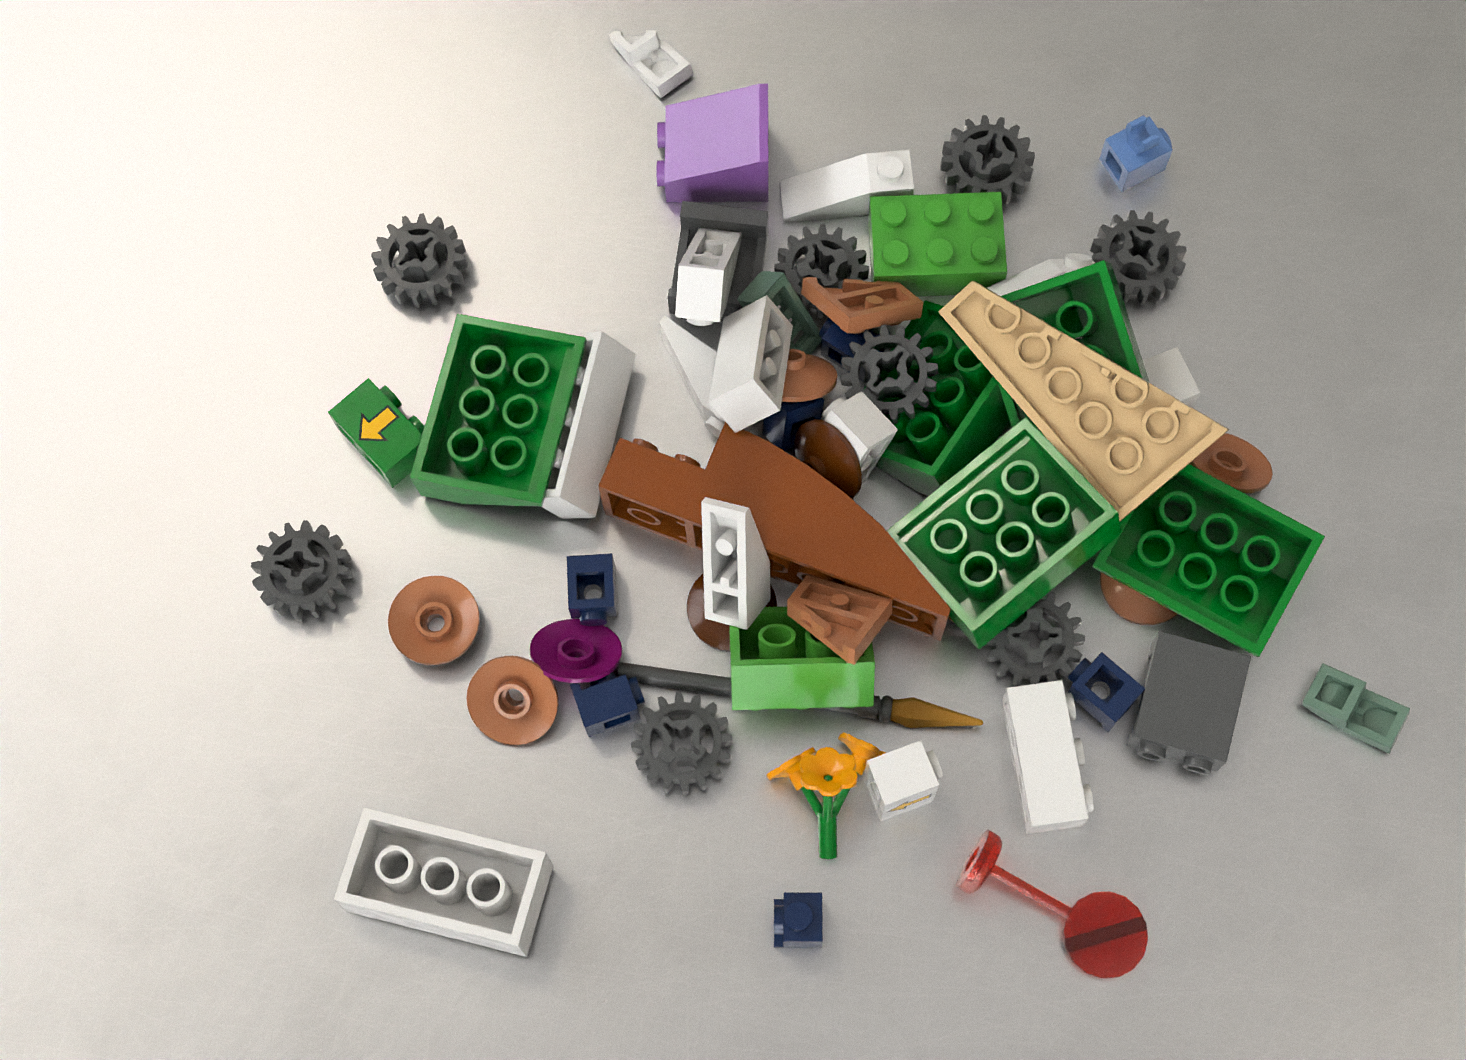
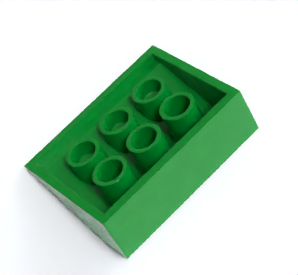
(1087, 308)
(497, 413)
(961, 415)
(1005, 531)
(1212, 557)

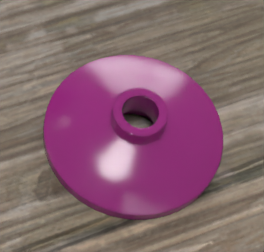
(575, 651)

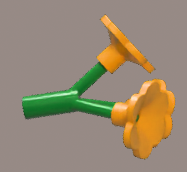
(830, 775)

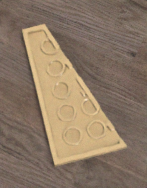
(1092, 410)

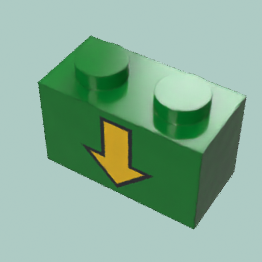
(379, 430)

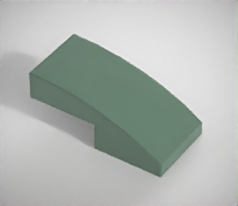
(1355, 709)

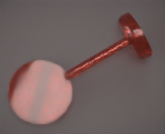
(1100, 931)

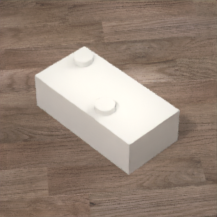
(444, 881)

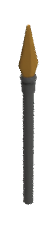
(906, 711)

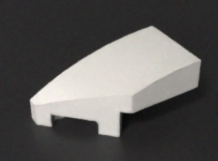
(653, 60)

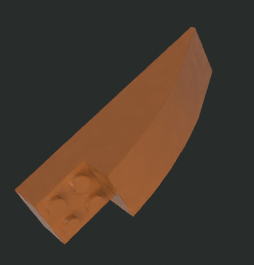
(798, 513)

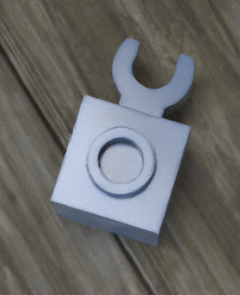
(1136, 153)

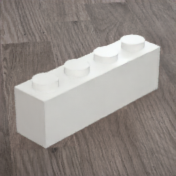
(589, 427)

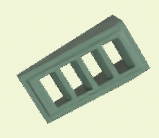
(782, 293)

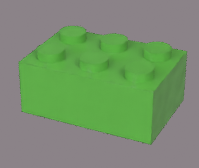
(937, 241)
(789, 668)

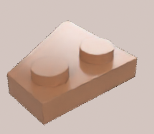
(863, 303)
(839, 615)

